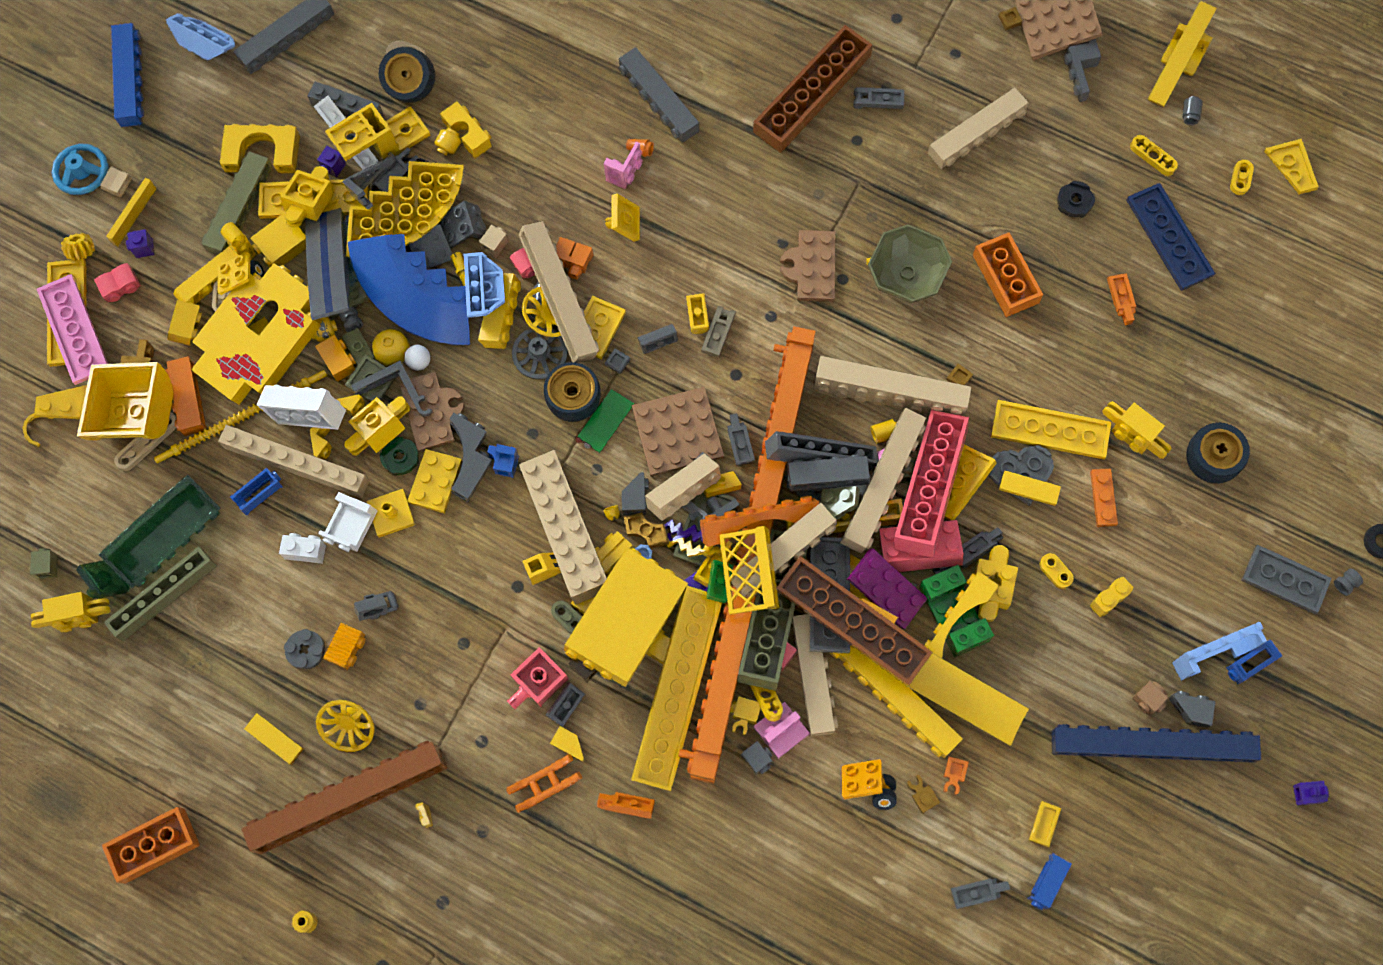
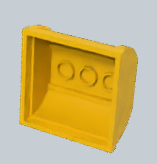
(126, 402)

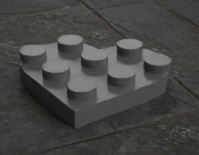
(1029, 462)

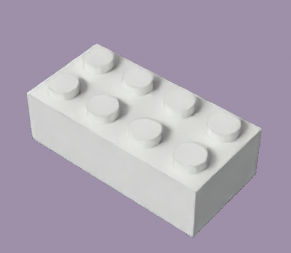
(301, 406)

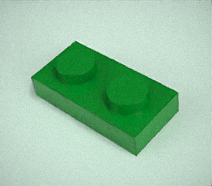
(717, 585)

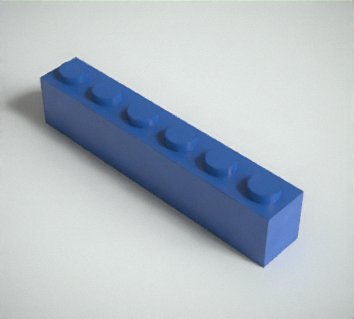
(127, 75)

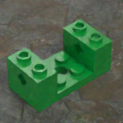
(968, 630)

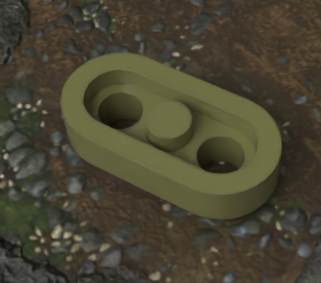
(568, 618)

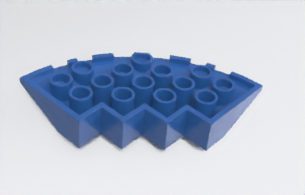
(408, 291)

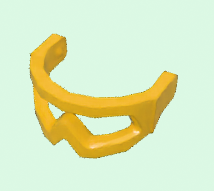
(30, 418)

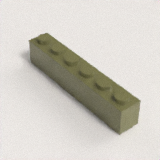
(238, 200)
(160, 594)

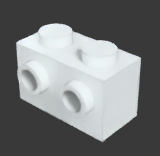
(302, 548)

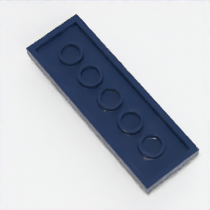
(1170, 236)

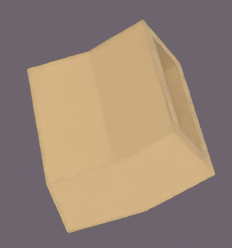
(115, 182)

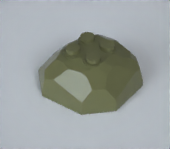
(909, 263)

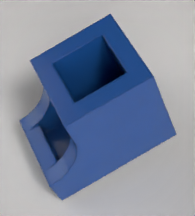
(504, 459)

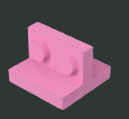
(782, 734)

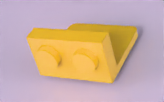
(1197, 55)

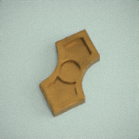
(653, 533)

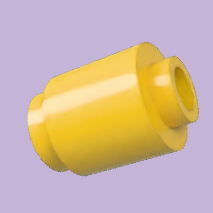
(310, 924)

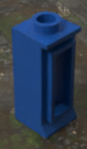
(252, 486)
(1237, 672)
(1049, 882)

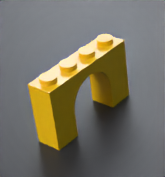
(240, 137)

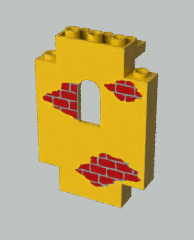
(239, 358)

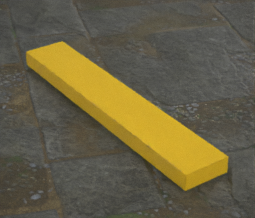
(1182, 53)

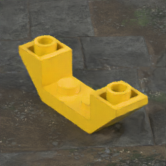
(321, 447)

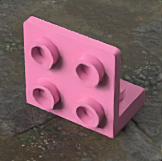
(623, 174)

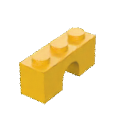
(458, 118)

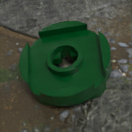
(397, 466)

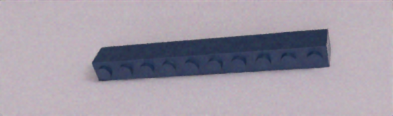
(1156, 744)

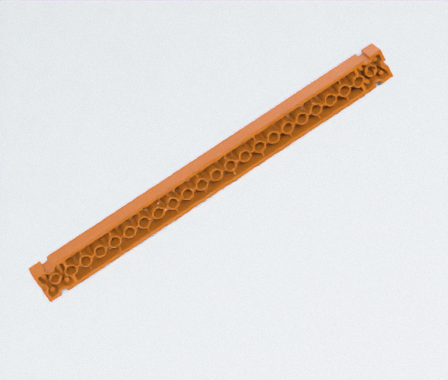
(733, 632)

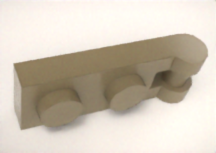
(718, 332)

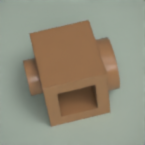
(1151, 698)

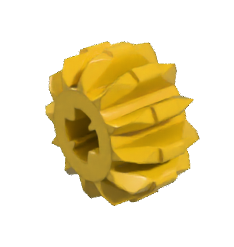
(77, 246)

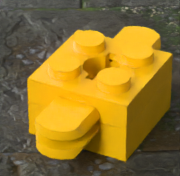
(306, 196)
(376, 425)
(1137, 429)
(1002, 574)
(70, 612)

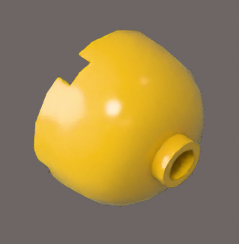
(390, 347)

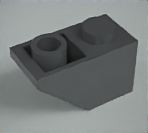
(634, 496)
(1194, 710)

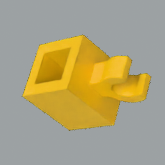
(746, 712)

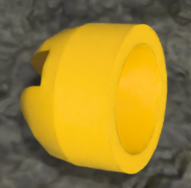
(612, 511)

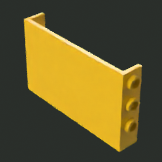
(625, 617)

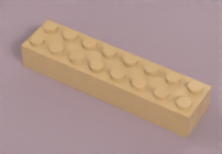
(890, 387)
(564, 526)

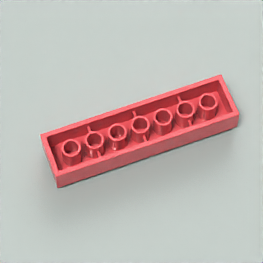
(931, 484)

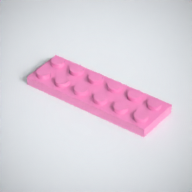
(72, 327)

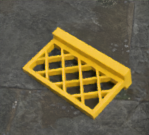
(765, 565)

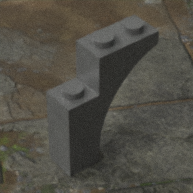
(474, 463)

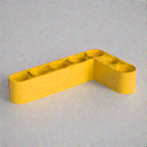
(202, 281)

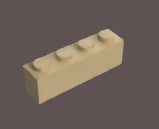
(683, 487)

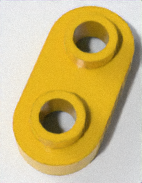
(1240, 178)
(1054, 572)

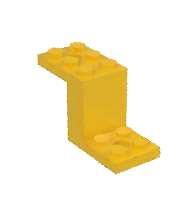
(374, 130)

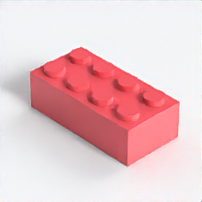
(947, 552)

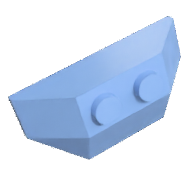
(199, 36)
(483, 285)

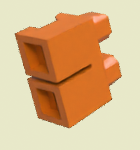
(574, 256)

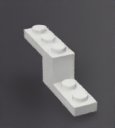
(332, 116)

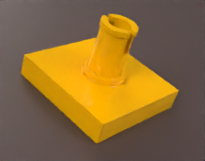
(624, 218)
(392, 513)

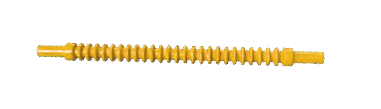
(182, 446)

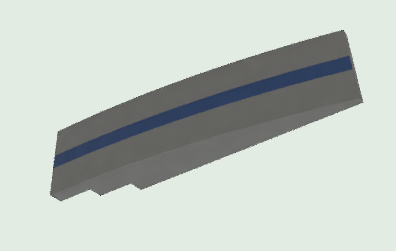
(327, 264)

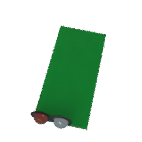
(604, 421)

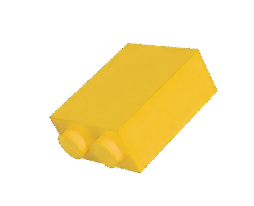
(279, 242)

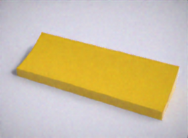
(969, 698)

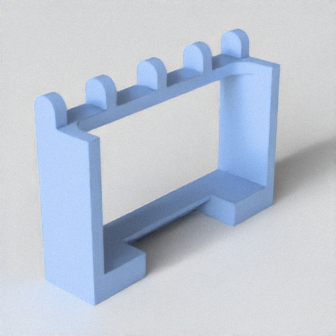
(1238, 642)

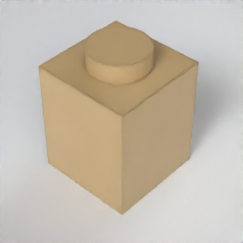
(494, 241)

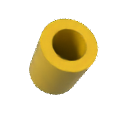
(882, 431)

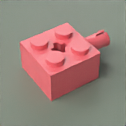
(538, 689)

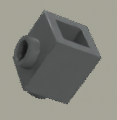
(758, 758)

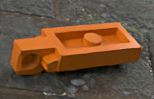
(1122, 297)
(627, 804)

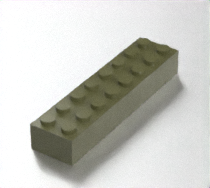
(767, 638)

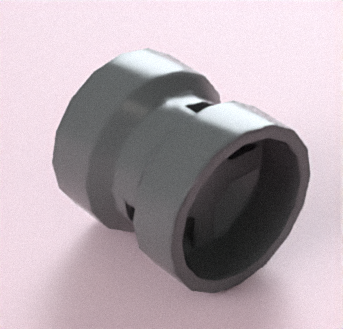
(351, 319)
(1349, 581)

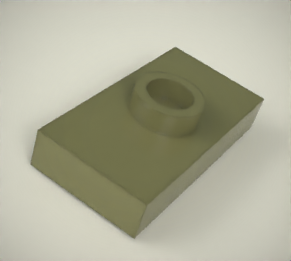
(357, 345)

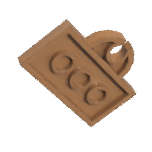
(812, 266)
(436, 428)

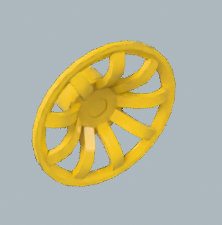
(543, 314)
(347, 722)

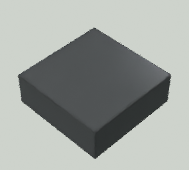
(617, 361)

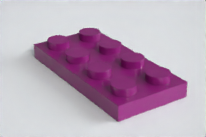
(887, 588)

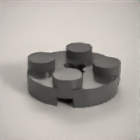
(304, 638)

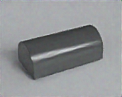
(658, 338)
(565, 704)

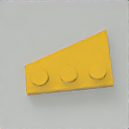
(61, 404)

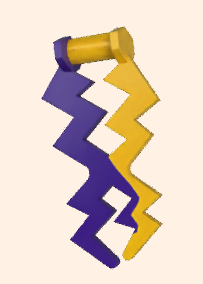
(682, 535)

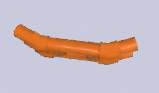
(549, 771)

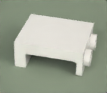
(349, 523)

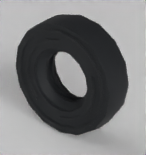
(1370, 542)

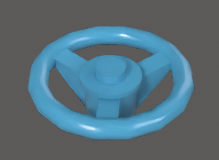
(79, 169)

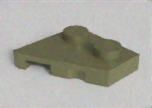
(840, 500)

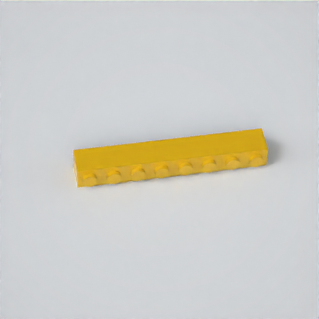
(903, 701)

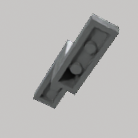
(1079, 58)

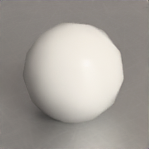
(417, 357)

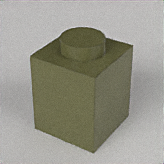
(43, 563)

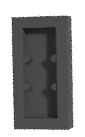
(718, 509)

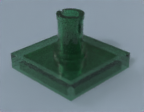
(102, 580)

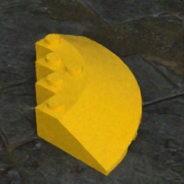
(410, 205)

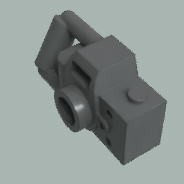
(375, 605)

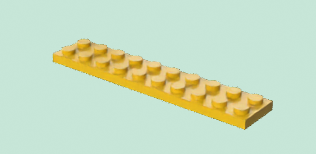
(677, 689)

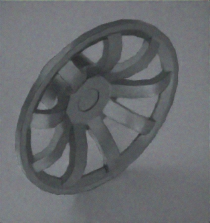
(538, 351)

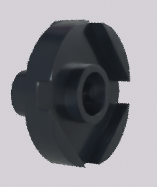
(1071, 208)

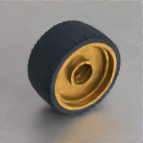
(570, 378)

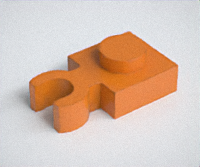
(955, 771)

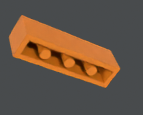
(186, 396)

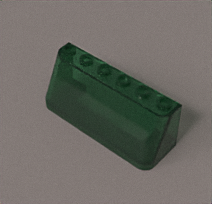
(160, 531)

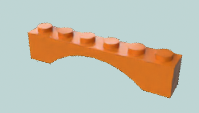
(733, 522)

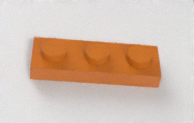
(1103, 497)

